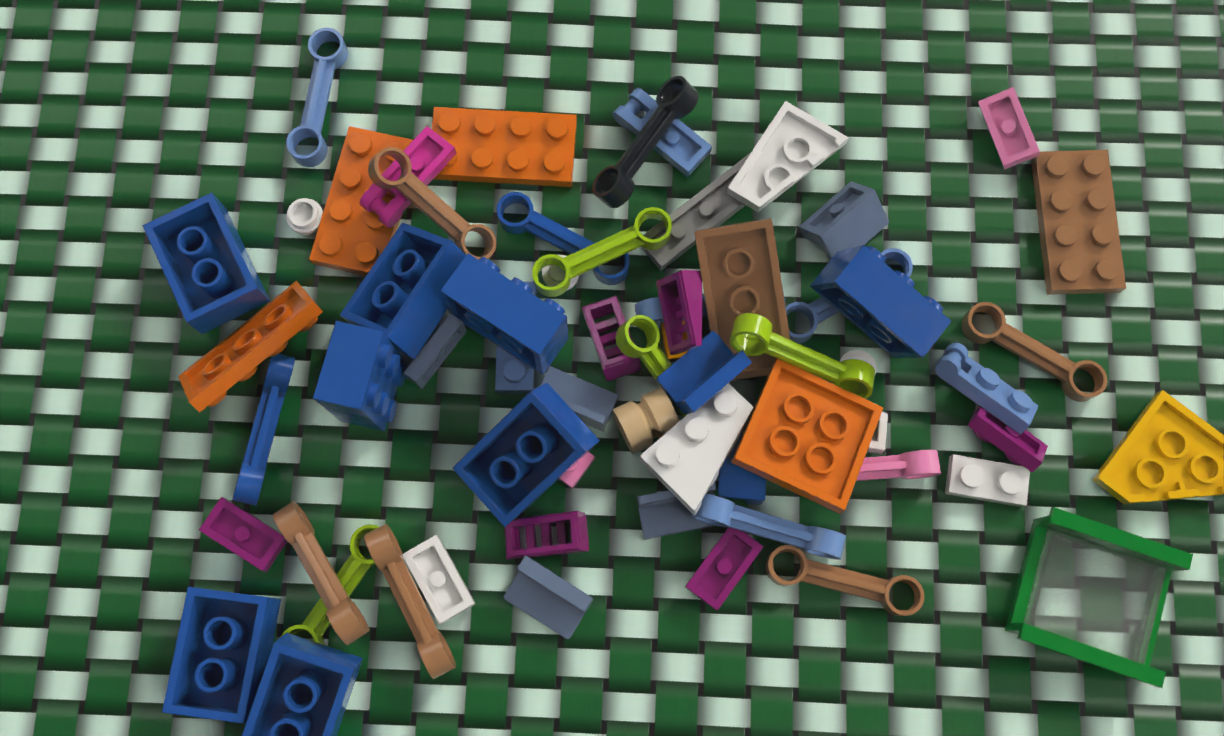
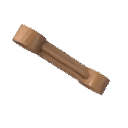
(429, 202)
(1034, 352)
(390, 560)
(846, 581)
(341, 610)

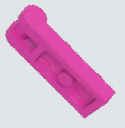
(428, 157)

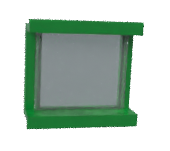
(1094, 593)

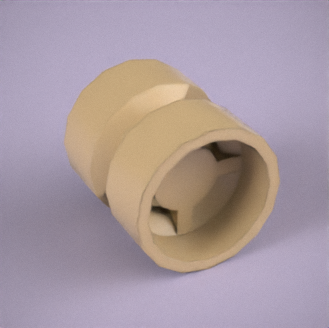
(645, 420)

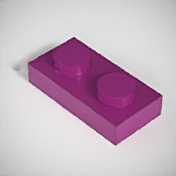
(1020, 449)
(243, 534)
(723, 567)

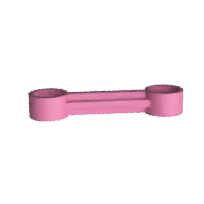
(904, 466)

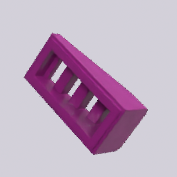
(679, 299)
(612, 361)
(579, 535)

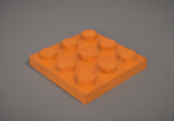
(808, 436)

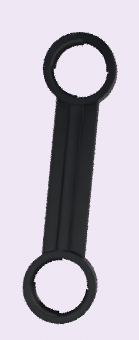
(615, 182)

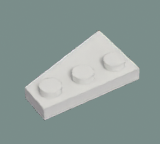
(783, 156)
(697, 446)

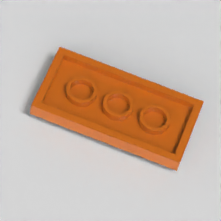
(507, 146)
(347, 233)
(248, 346)

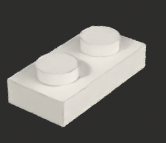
(987, 480)
(438, 579)

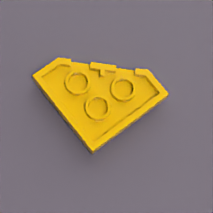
(1165, 456)

